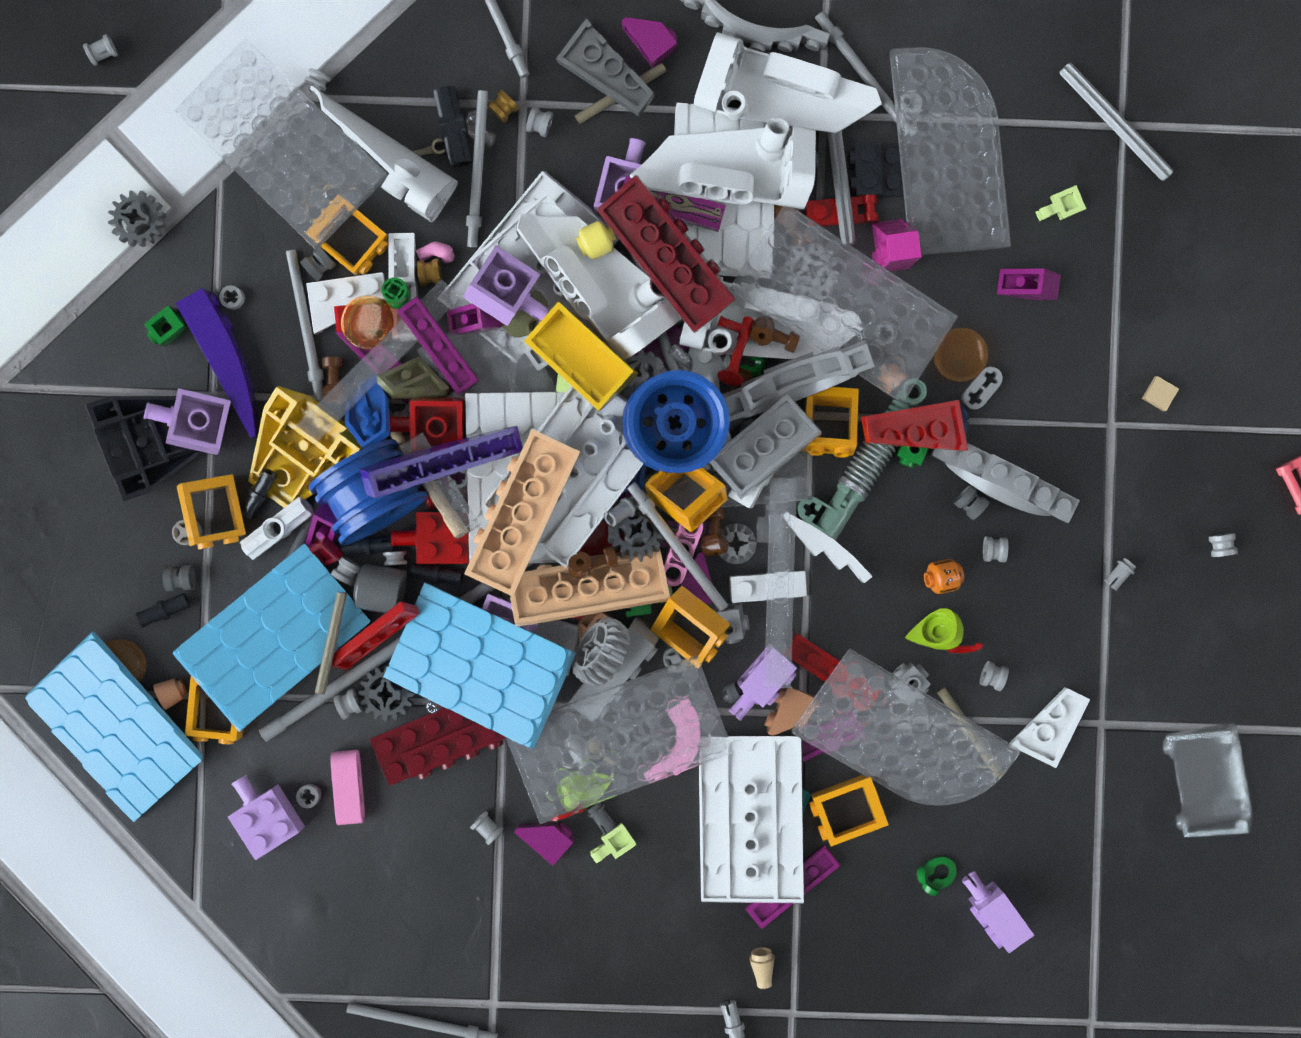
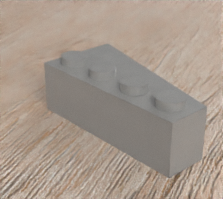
(641, 647)

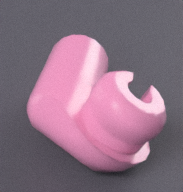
(436, 249)

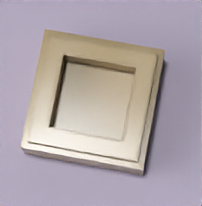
(1160, 393)

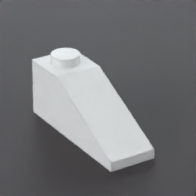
(754, 587)

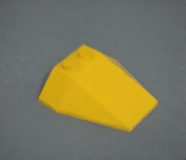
(290, 452)

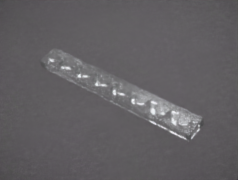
(377, 361)
(780, 583)

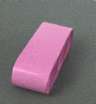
(672, 558)
(347, 787)

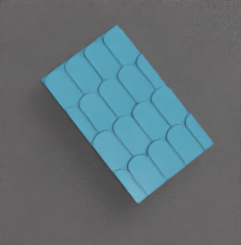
(268, 638)
(480, 665)
(113, 727)

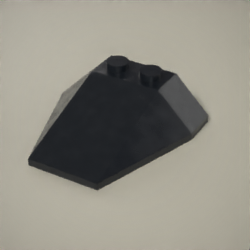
(134, 445)

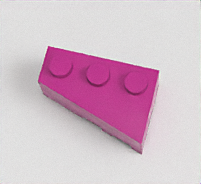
(895, 245)

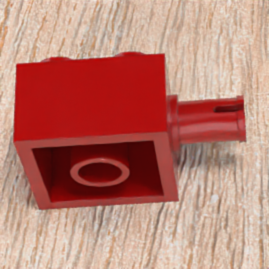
(438, 418)
(433, 541)

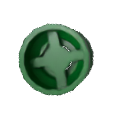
(398, 297)

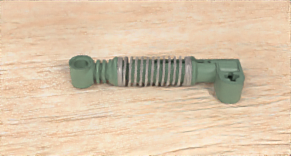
(853, 486)

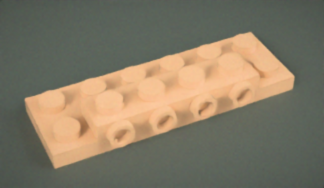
(521, 512)
(556, 595)

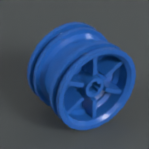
(707, 404)
(345, 494)

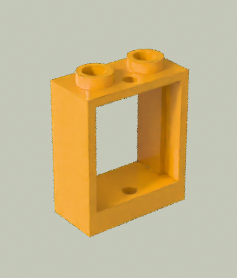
(377, 247)
(835, 398)
(188, 488)
(700, 508)
(700, 615)
(200, 734)
(842, 788)

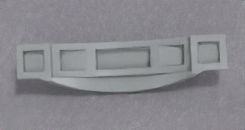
(756, 36)
(798, 378)
(1008, 483)

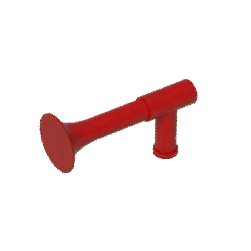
(731, 374)

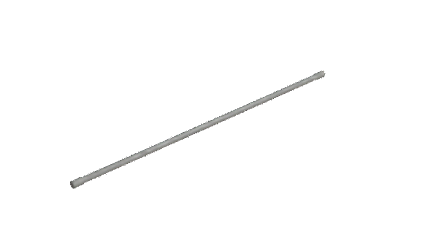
(281, 723)

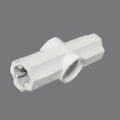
(265, 536)

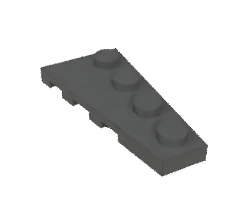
(603, 68)

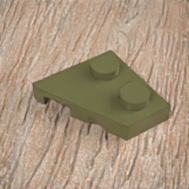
(412, 380)

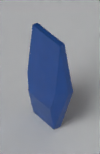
(370, 417)

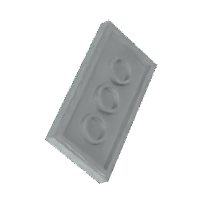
(765, 446)

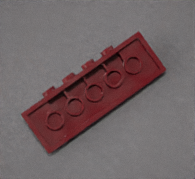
(667, 253)
(430, 743)

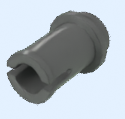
(601, 817)

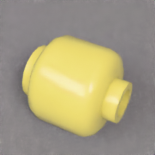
(596, 240)

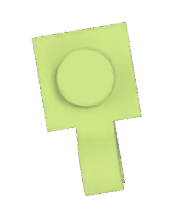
(1064, 204)
(615, 842)

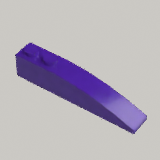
(221, 350)
(439, 461)

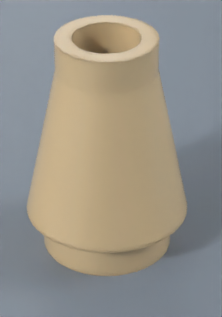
(762, 964)

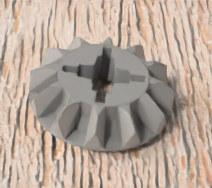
(744, 534)

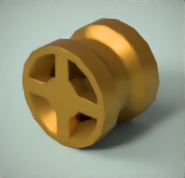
(502, 106)
(429, 272)

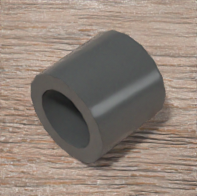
(379, 588)

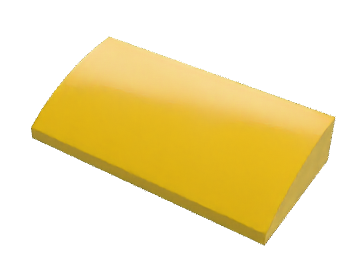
(580, 356)

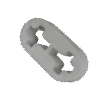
(986, 392)

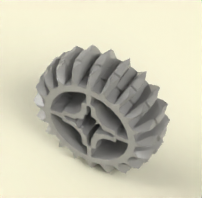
(601, 651)

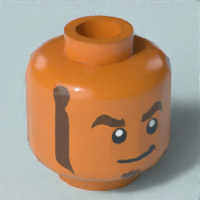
(944, 576)

